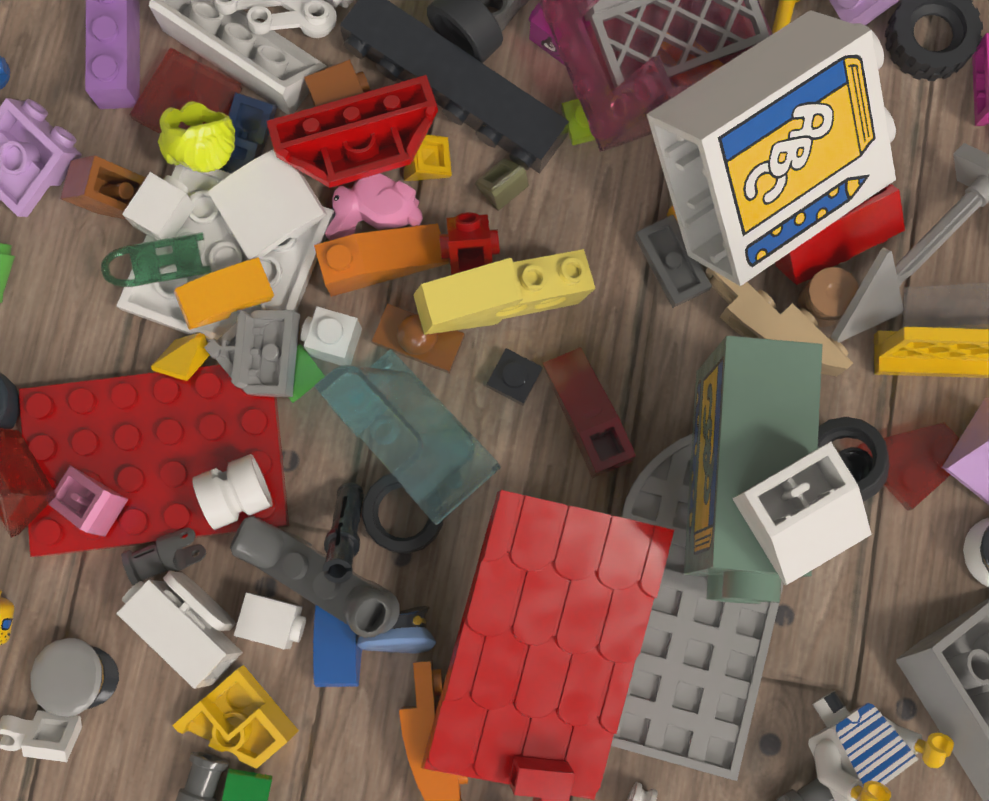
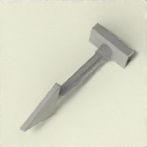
(879, 293)

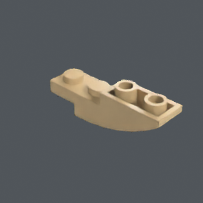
(755, 316)

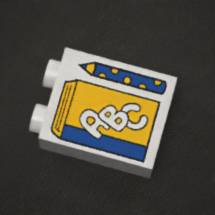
(776, 144)

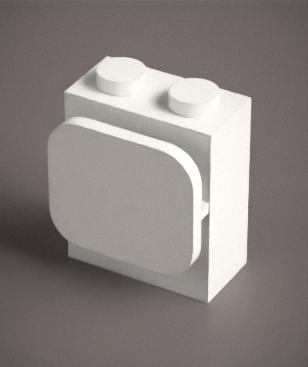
(182, 627)

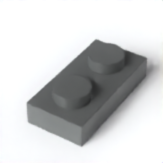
(667, 256)

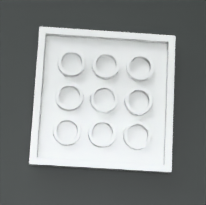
(286, 266)

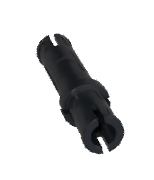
(342, 540)

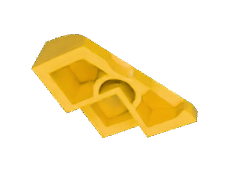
(240, 720)

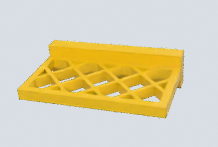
(932, 352)

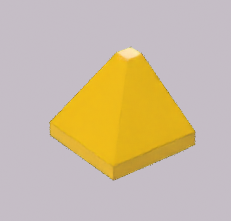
(430, 161)
(182, 357)

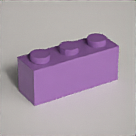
(113, 53)

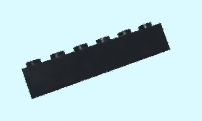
(459, 82)

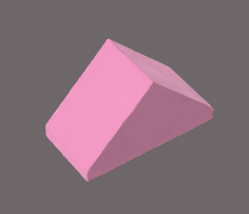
(87, 502)

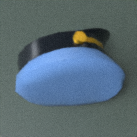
(406, 636)

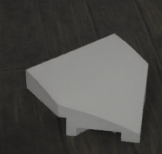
(260, 352)

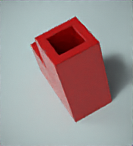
(541, 779)

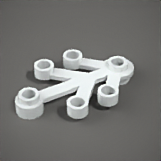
(299, 15)

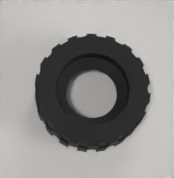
(933, 64)

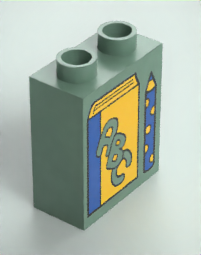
(749, 421)

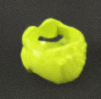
(200, 146)

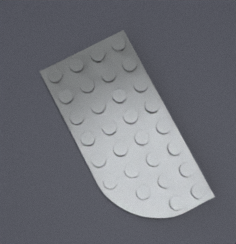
(698, 656)

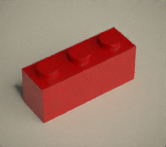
(848, 236)

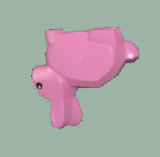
(375, 201)

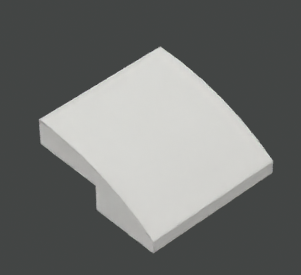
(266, 204)

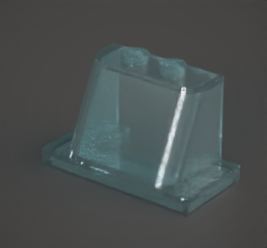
(409, 432)

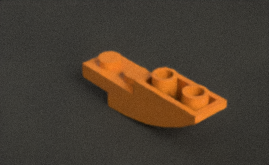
(416, 729)

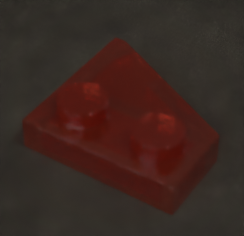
(917, 462)

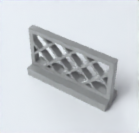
(609, 9)

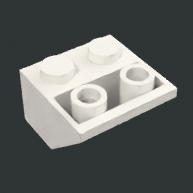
(806, 513)

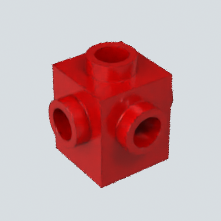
(469, 242)

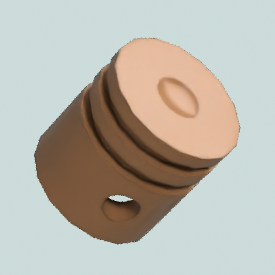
(828, 295)

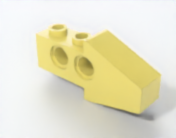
(503, 291)

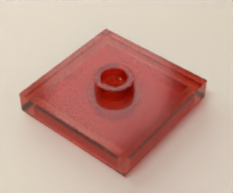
(179, 82)

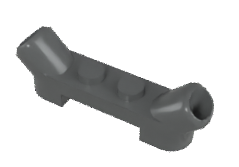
(295, 563)

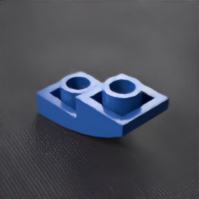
(334, 652)

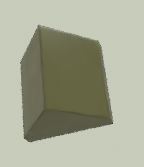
(503, 183)

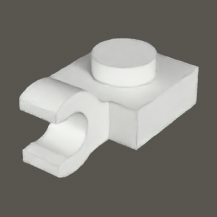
(43, 738)

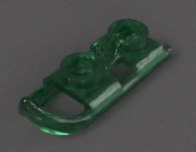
(147, 263)

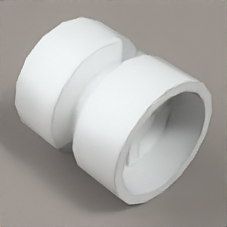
(232, 491)

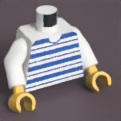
(866, 750)

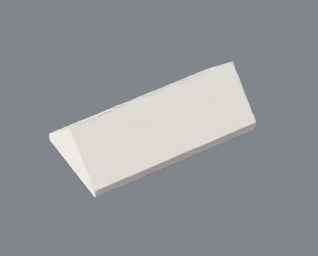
(260, 62)

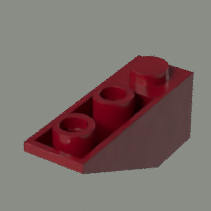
(589, 413)

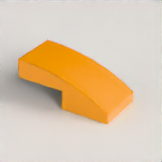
(223, 292)

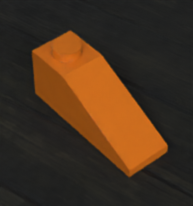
(378, 257)

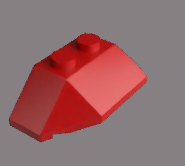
(357, 133)

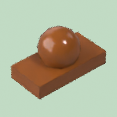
(404, 335)

